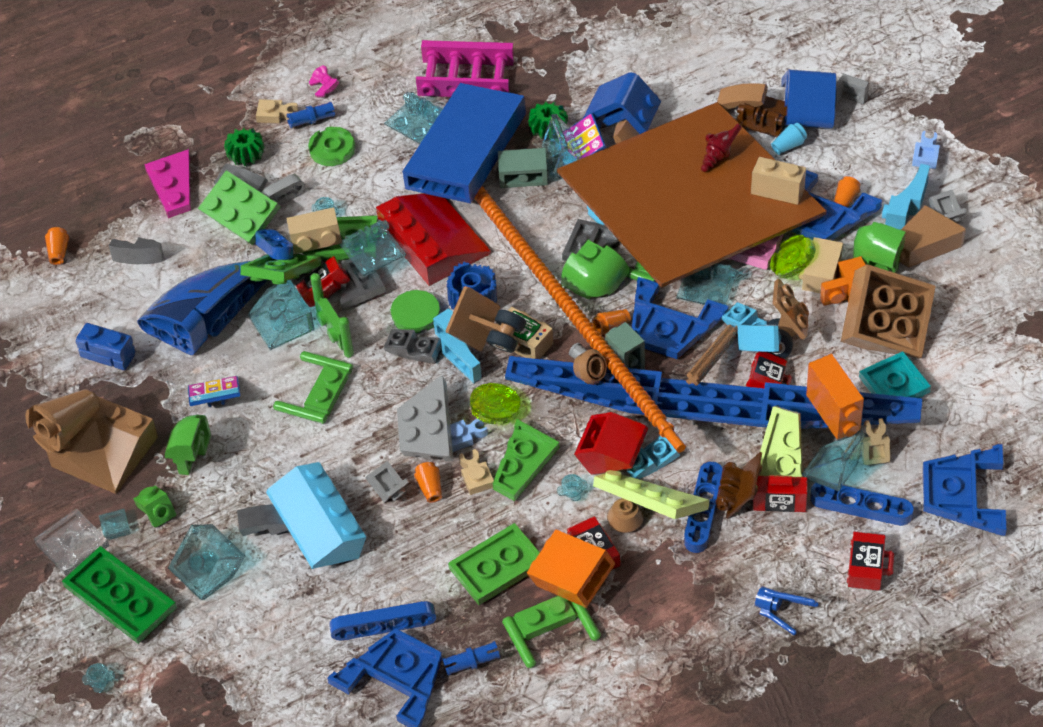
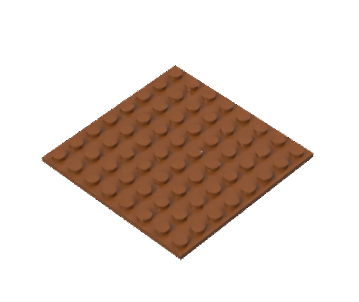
(672, 211)

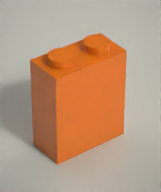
(834, 396)
(571, 568)

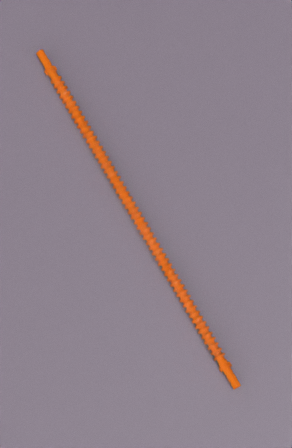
(579, 319)

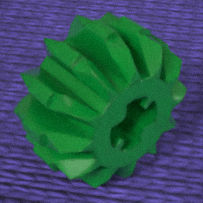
(541, 116)
(244, 146)

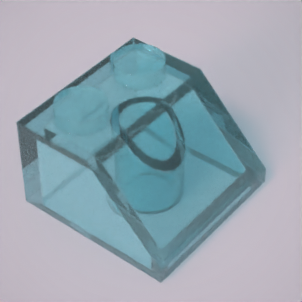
(281, 315)
(205, 560)

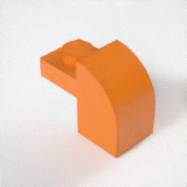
(840, 288)

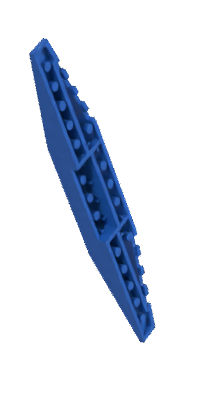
(702, 401)

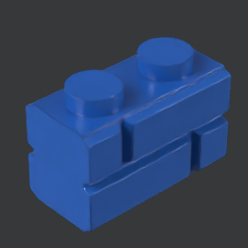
(105, 346)

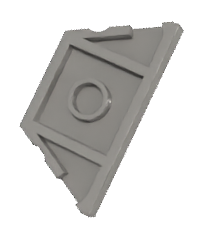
(426, 423)

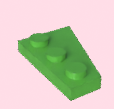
(524, 458)

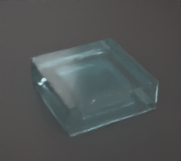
(114, 524)

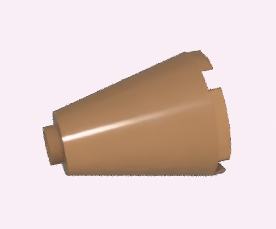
(61, 418)

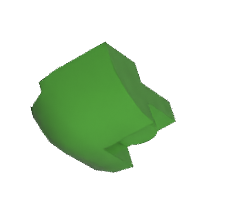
(879, 246)
(594, 271)
(187, 440)

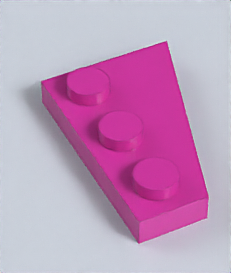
(172, 182)

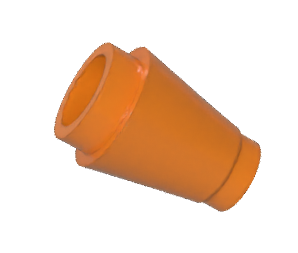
(847, 191)
(56, 244)
(607, 320)
(428, 479)

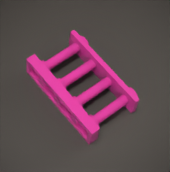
(463, 53)

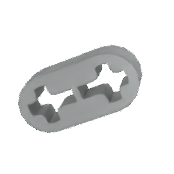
(285, 189)

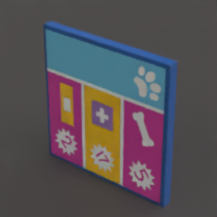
(588, 136)
(213, 391)

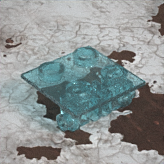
(414, 117)
(372, 248)
(710, 283)

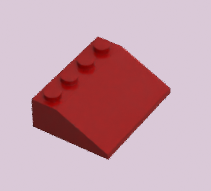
(431, 234)

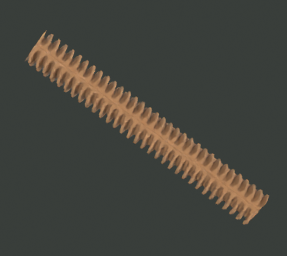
(712, 355)

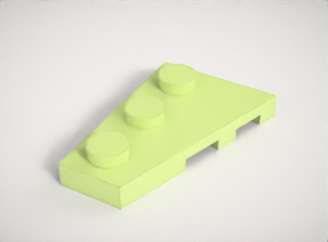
(782, 444)

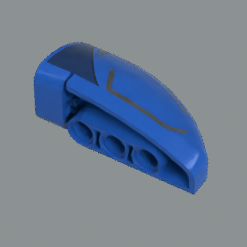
(199, 307)

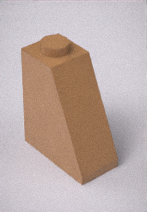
(930, 236)

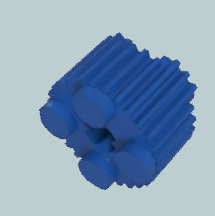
(473, 276)

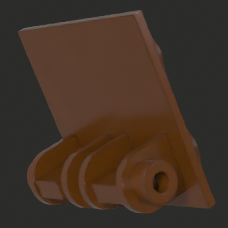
(766, 118)
(738, 485)

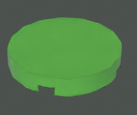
(331, 146)
(415, 310)

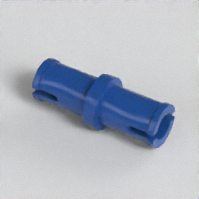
(310, 114)
(471, 658)

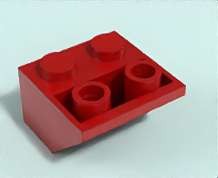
(610, 443)

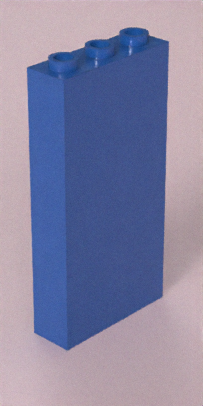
(464, 143)

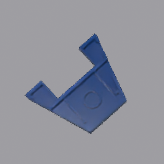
(838, 217)
(669, 330)
(951, 489)
(401, 664)

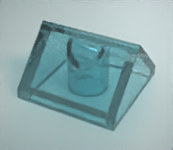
(559, 146)
(835, 462)

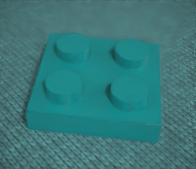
(895, 377)

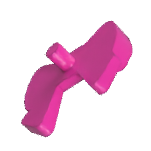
(321, 76)

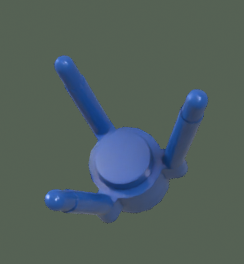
(771, 600)

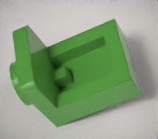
(156, 505)

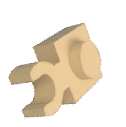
(273, 110)
(877, 444)
(475, 474)

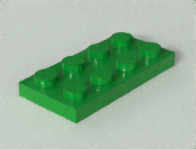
(119, 594)

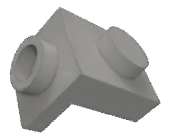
(852, 89)
(947, 205)
(387, 482)

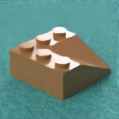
(887, 312)
(107, 447)

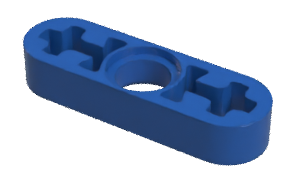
(274, 244)

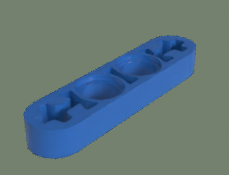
(860, 507)
(704, 527)
(382, 620)

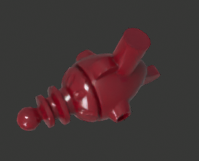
(718, 147)

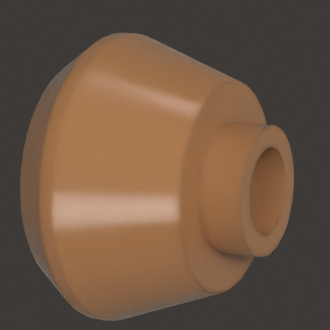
(590, 366)
(625, 516)

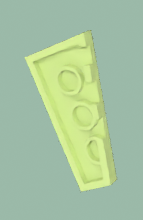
(652, 496)

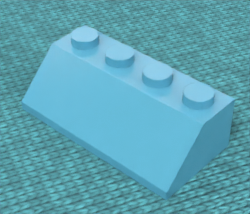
(317, 516)

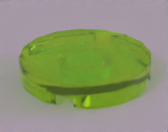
(793, 257)
(494, 403)

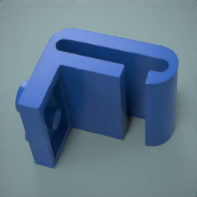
(810, 98)
(626, 99)

